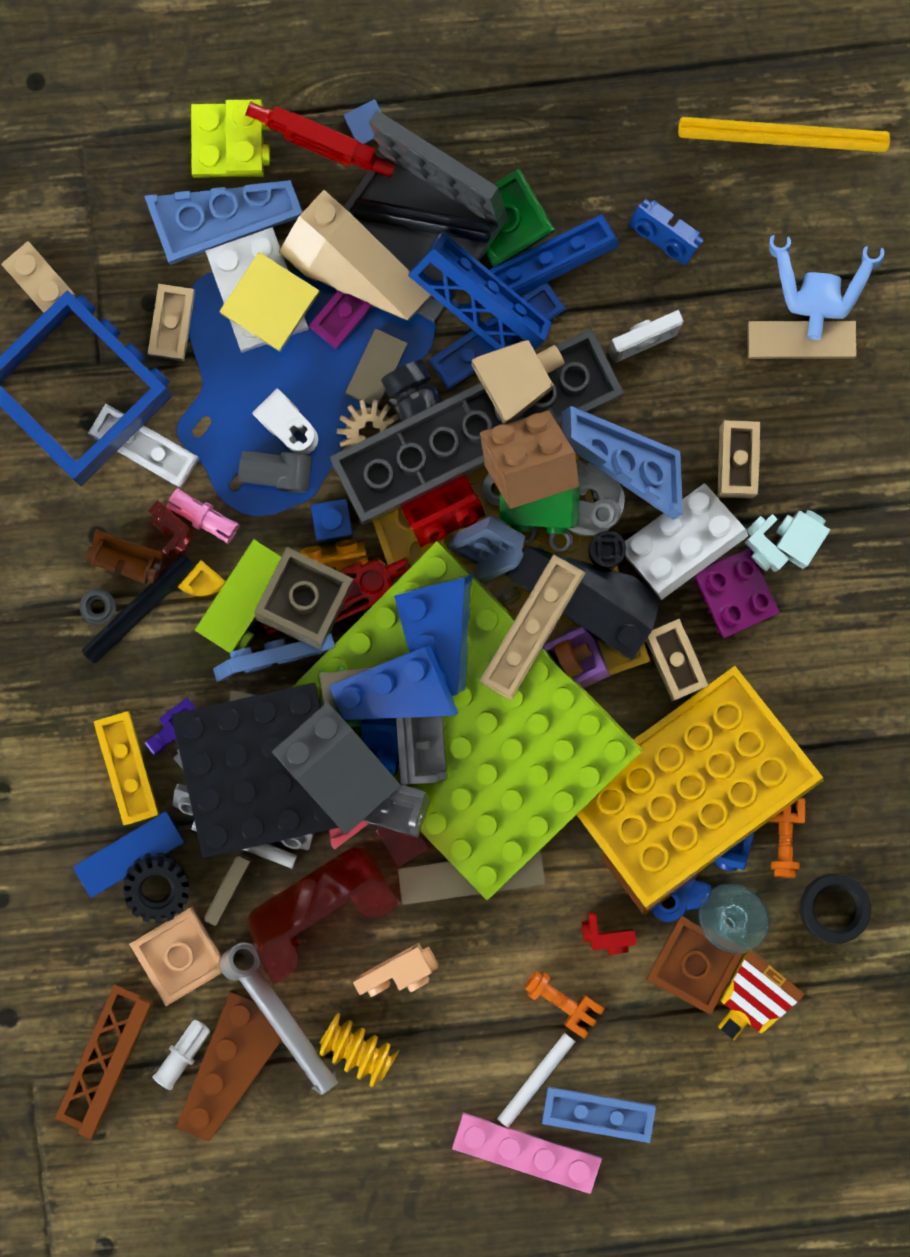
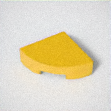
(202, 581)

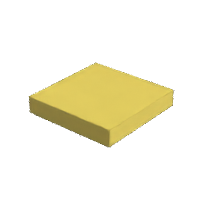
(269, 301)

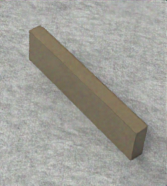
(445, 881)

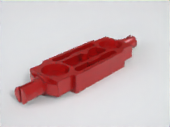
(320, 139)
(370, 582)

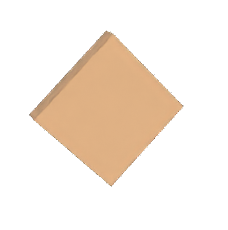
(178, 956)

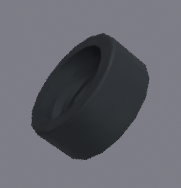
(861, 898)

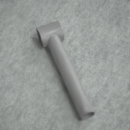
(278, 1016)

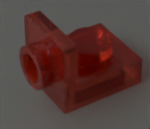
(167, 523)
(402, 846)

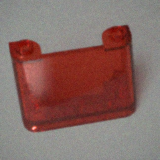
(345, 878)

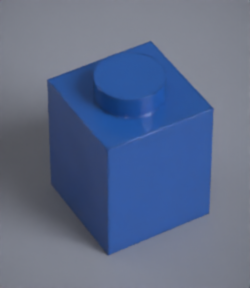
(332, 521)

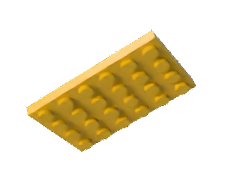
(697, 788)

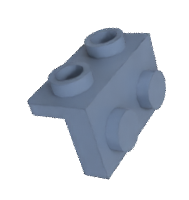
(490, 546)

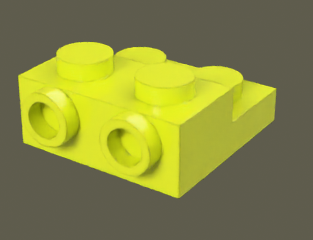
(227, 141)

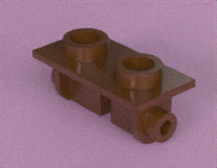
(134, 559)

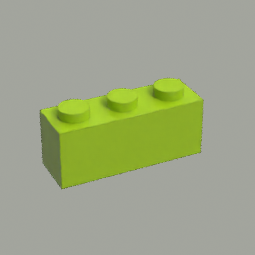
(232, 611)

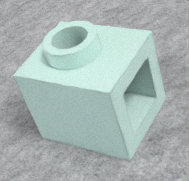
(801, 537)

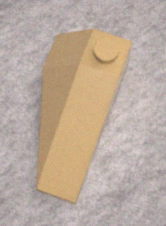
(342, 253)

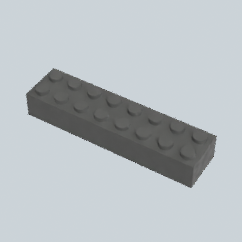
(446, 439)

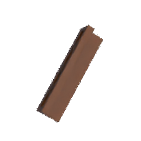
(116, 1065)

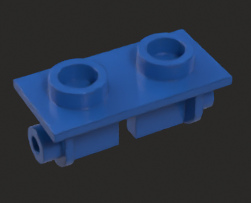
(652, 224)

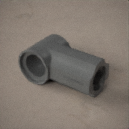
(285, 471)

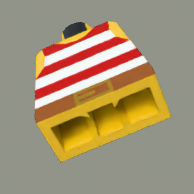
(756, 996)

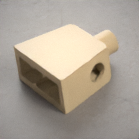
(516, 377)

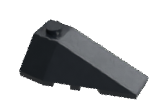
(606, 603)

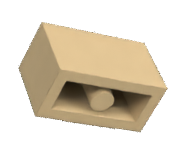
(738, 459)
(675, 660)

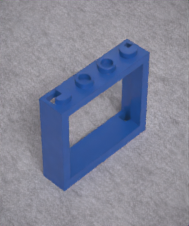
(123, 429)

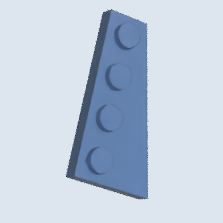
(211, 218)
(629, 458)

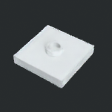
(644, 336)

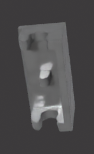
(421, 749)
(401, 811)

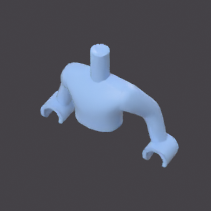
(821, 292)

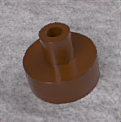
(571, 657)

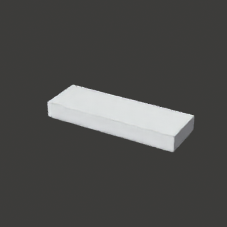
(149, 449)

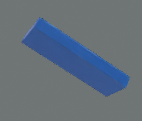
(112, 862)

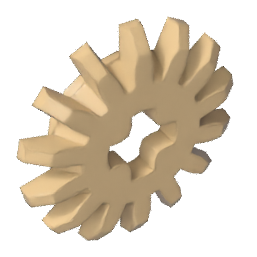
(359, 419)

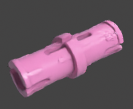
(202, 516)

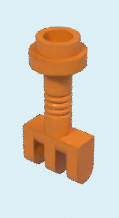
(785, 866)
(538, 985)

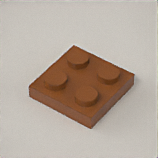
(693, 966)

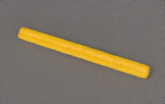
(784, 134)

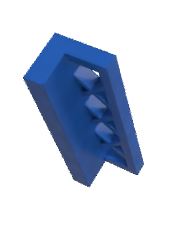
(495, 297)

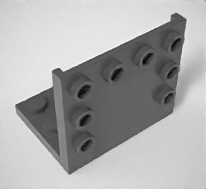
(431, 182)

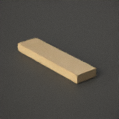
(532, 627)

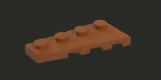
(231, 1062)

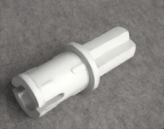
(181, 1054)

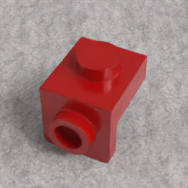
(614, 941)

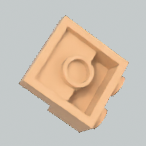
(407, 969)

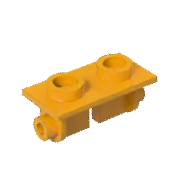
(341, 556)

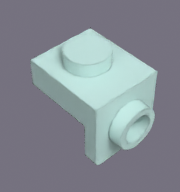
(765, 552)

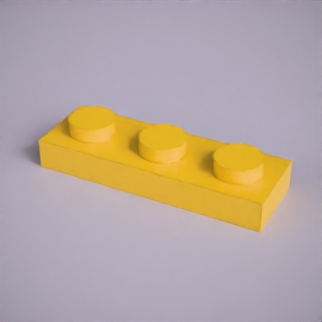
(126, 768)

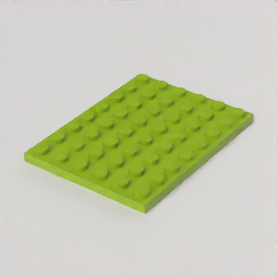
(511, 765)

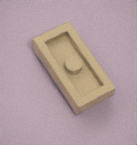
(35, 276)
(171, 322)

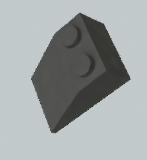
(336, 768)

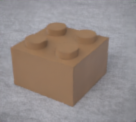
(529, 459)

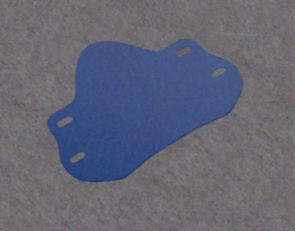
(305, 371)

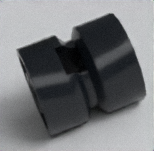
(406, 381)

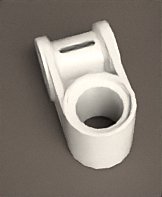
(283, 420)

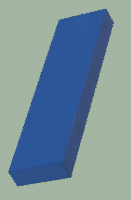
(557, 256)
(455, 362)

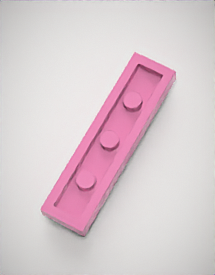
(526, 1153)

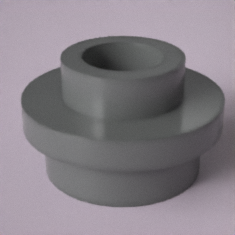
(87, 602)

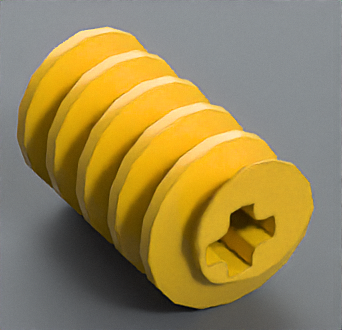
(357, 1051)

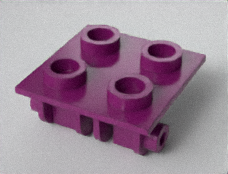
(735, 593)

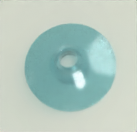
(745, 912)

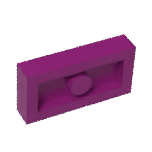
(339, 318)

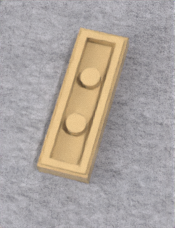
(790, 340)

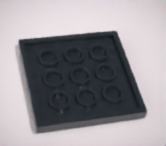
(234, 780)

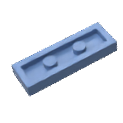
(598, 1114)

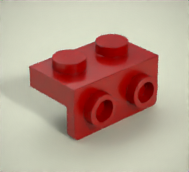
(443, 511)

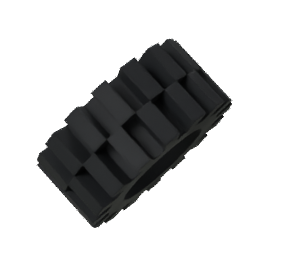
(161, 908)

